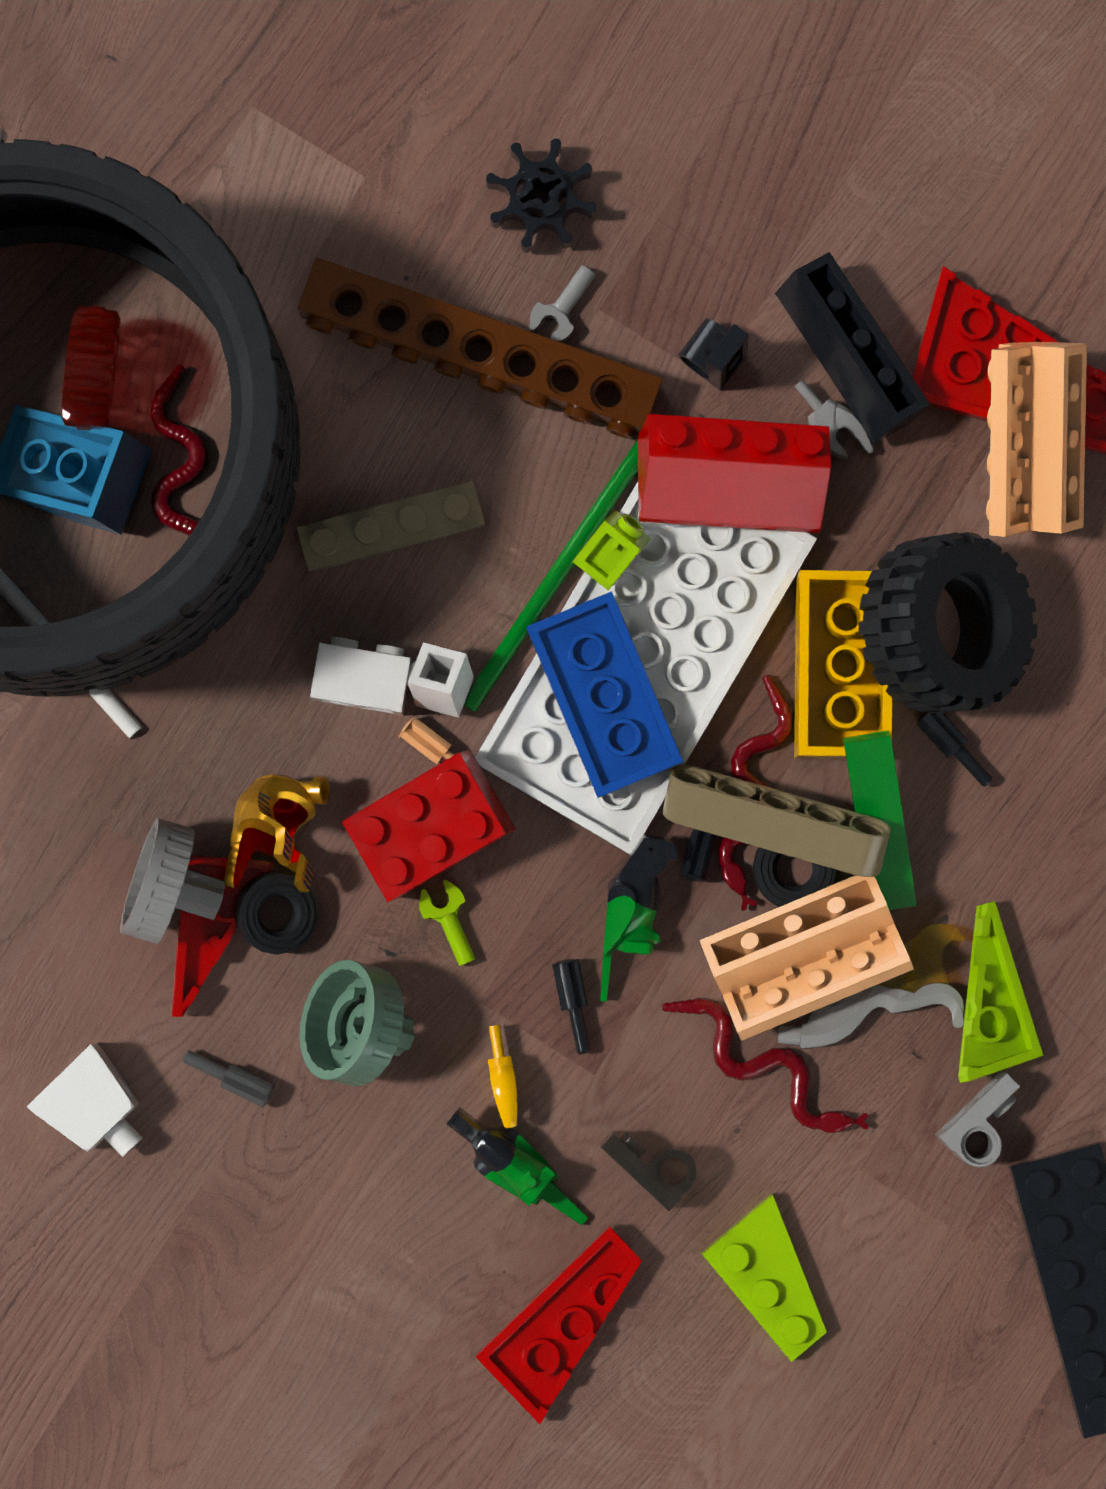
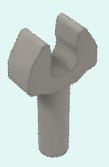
(562, 307)

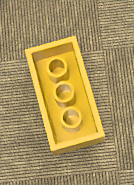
(832, 679)

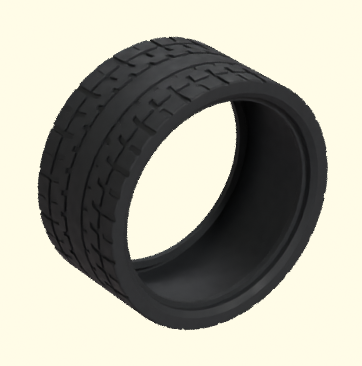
(104, 204)

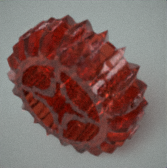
(90, 367)

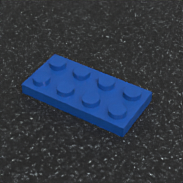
(604, 694)

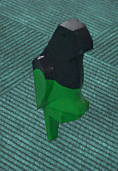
(634, 902)
(513, 1164)

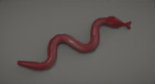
(183, 474)
(732, 871)
(828, 1121)

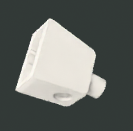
(90, 1103)

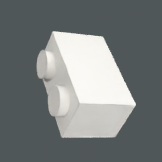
(361, 676)

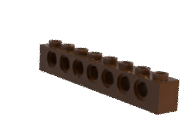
(332, 283)

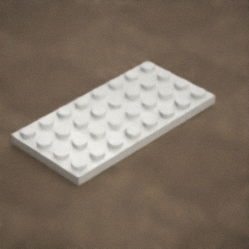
(694, 616)

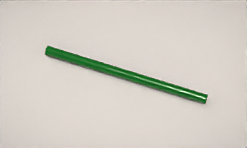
(552, 580)

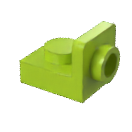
(612, 548)

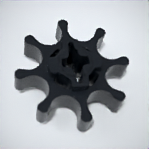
(547, 177)

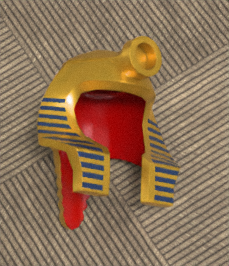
(267, 824)

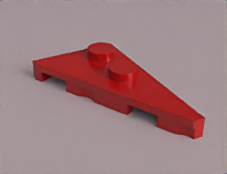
(203, 939)

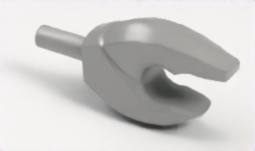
(836, 417)

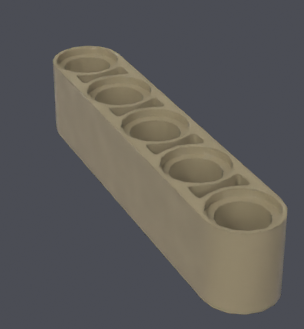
(776, 820)

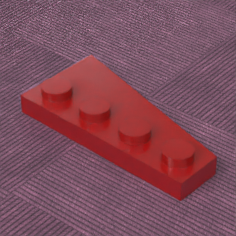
(550, 1335)

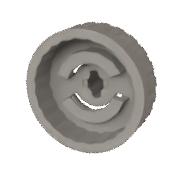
(165, 883)

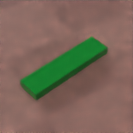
(878, 795)

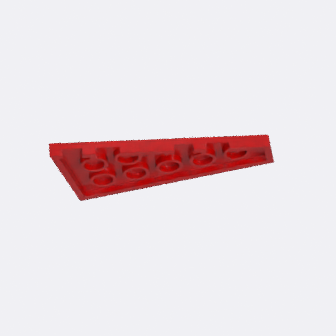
(958, 350)

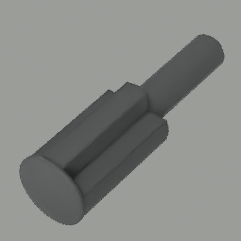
(233, 1079)

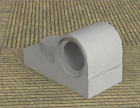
(991, 1099)

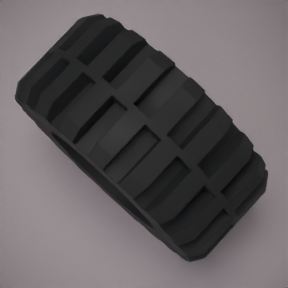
(992, 617)

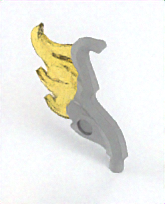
(906, 992)

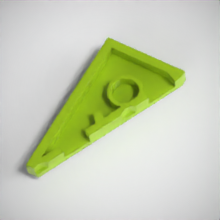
(997, 1016)

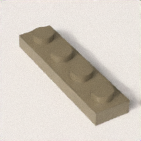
(390, 526)

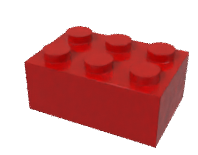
(428, 825)

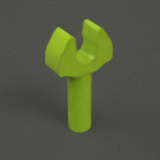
(449, 921)

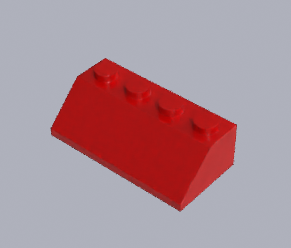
(733, 473)

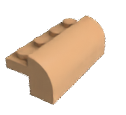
(1037, 437)
(806, 955)

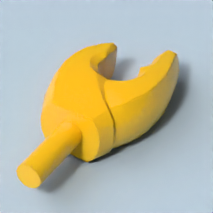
(503, 1079)

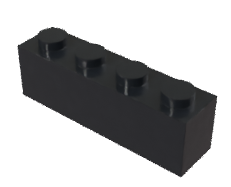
(851, 347)

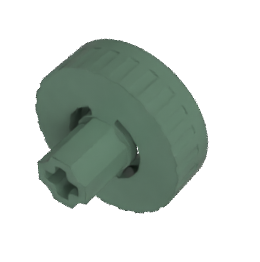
(351, 1039)

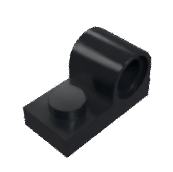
(715, 352)

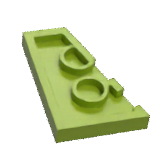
(767, 1278)

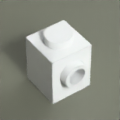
(440, 679)

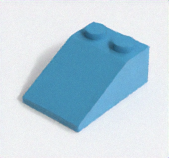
(71, 471)

